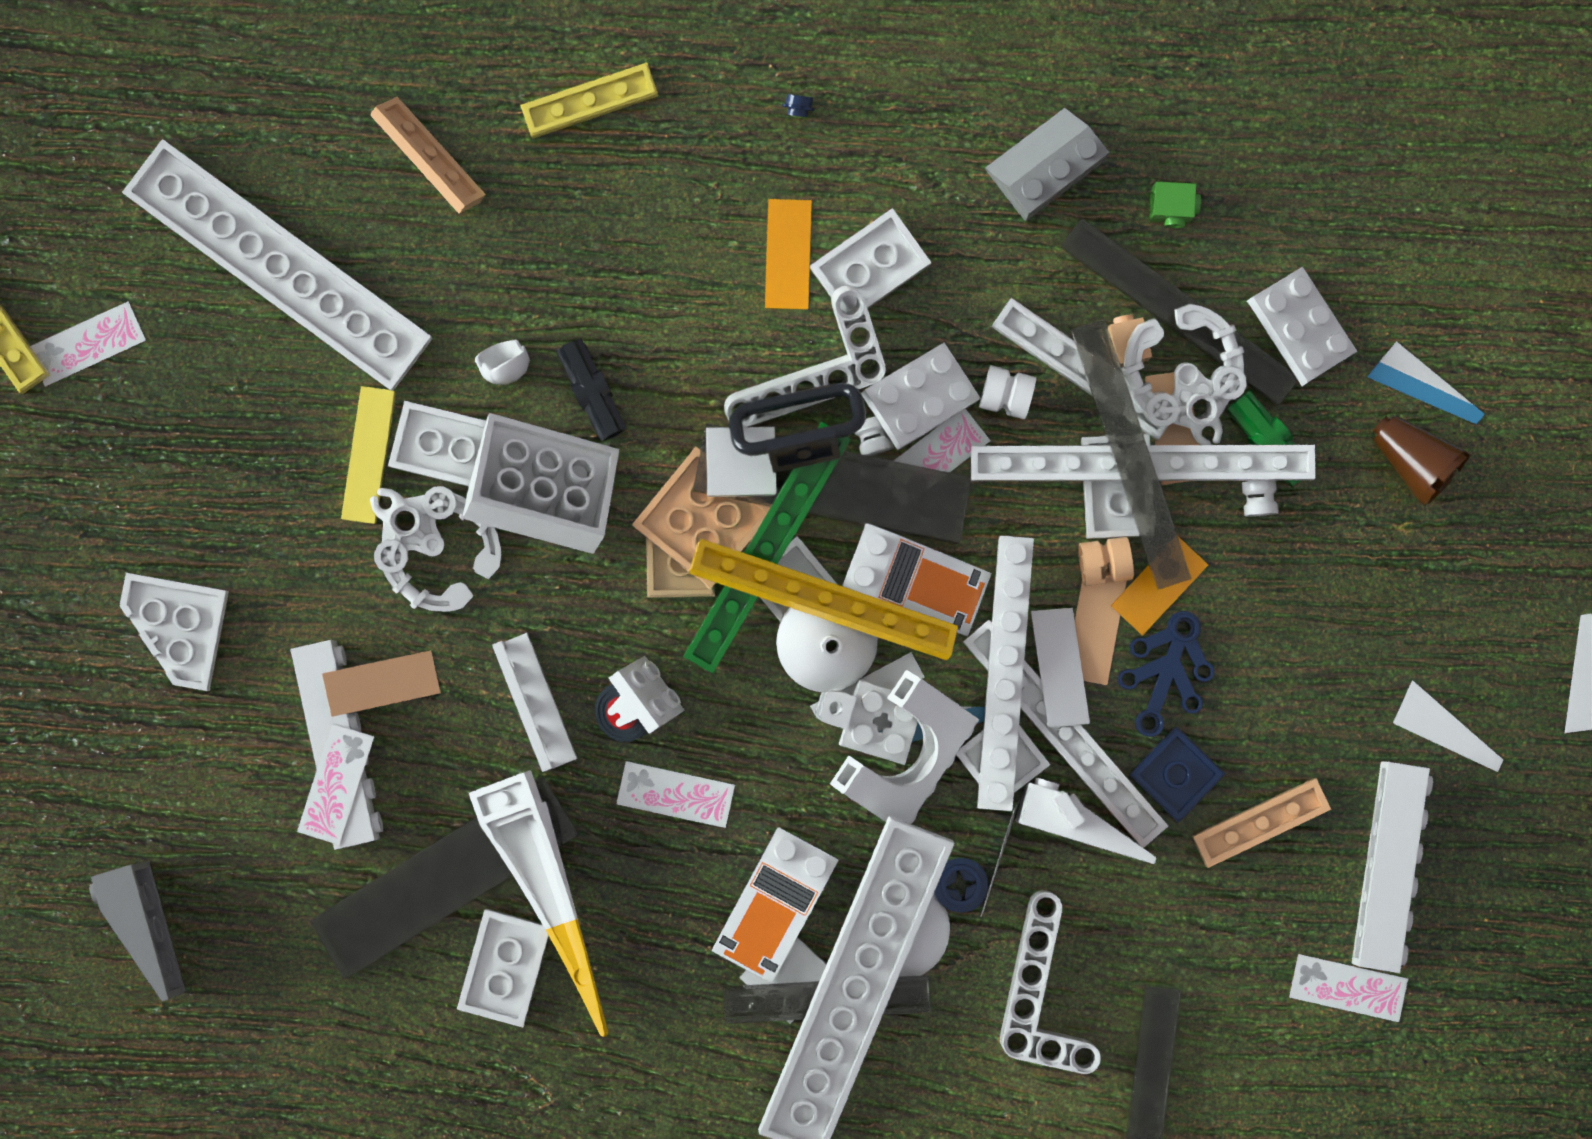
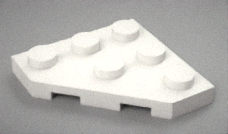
(177, 625)

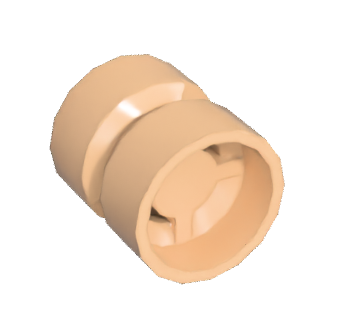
(1106, 561)

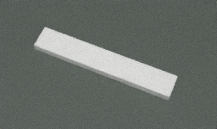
(1055, 351)

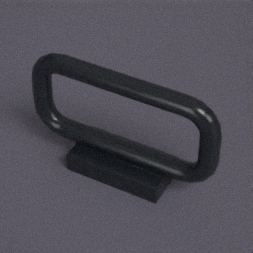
(803, 447)

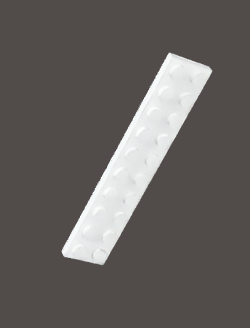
(277, 265)
(857, 982)

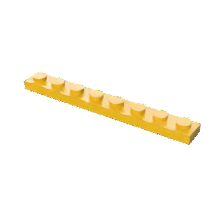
(823, 599)

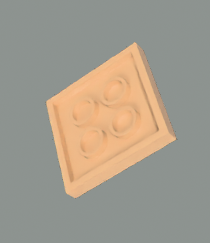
(681, 517)

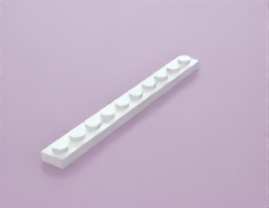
(1169, 461)

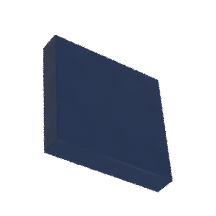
(1176, 774)

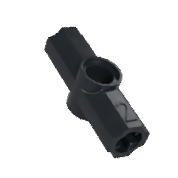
(591, 389)

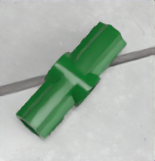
(1259, 424)

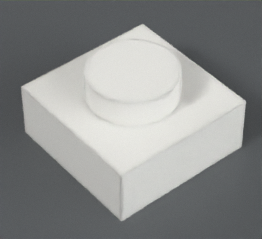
(1070, 808)

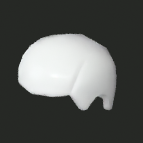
(503, 362)

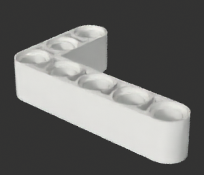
(819, 374)
(1035, 991)

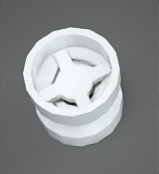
(877, 445)
(1260, 505)

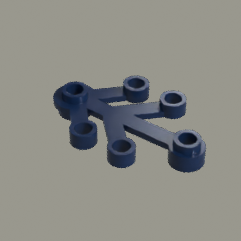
(1169, 668)

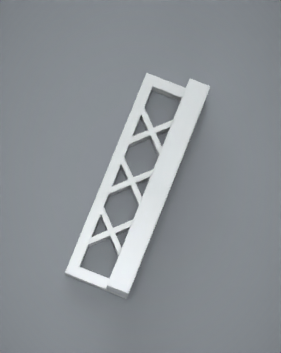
(535, 702)

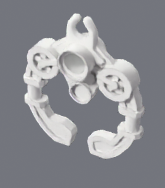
(1189, 383)
(424, 537)

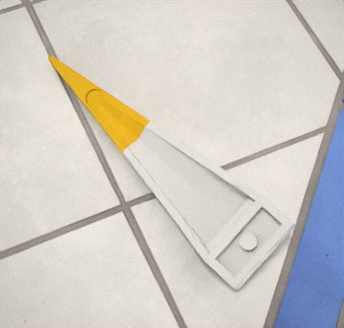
(526, 841)

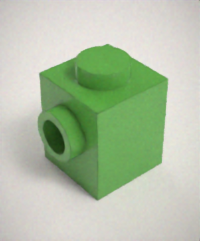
(1174, 203)

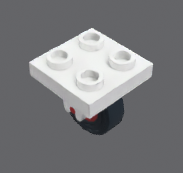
(636, 702)

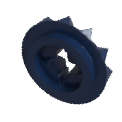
(974, 893)

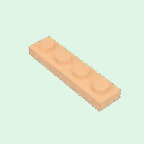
(428, 154)
(1261, 822)

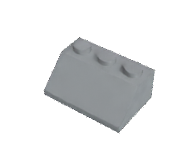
(1047, 163)

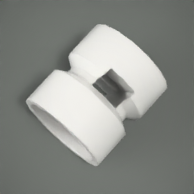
(1007, 392)

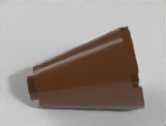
(1419, 457)

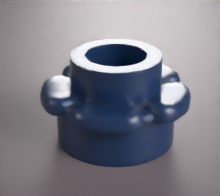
(798, 105)

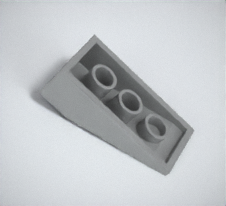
(136, 915)

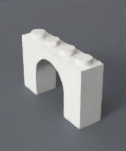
(944, 731)

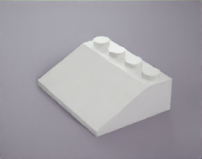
(541, 484)

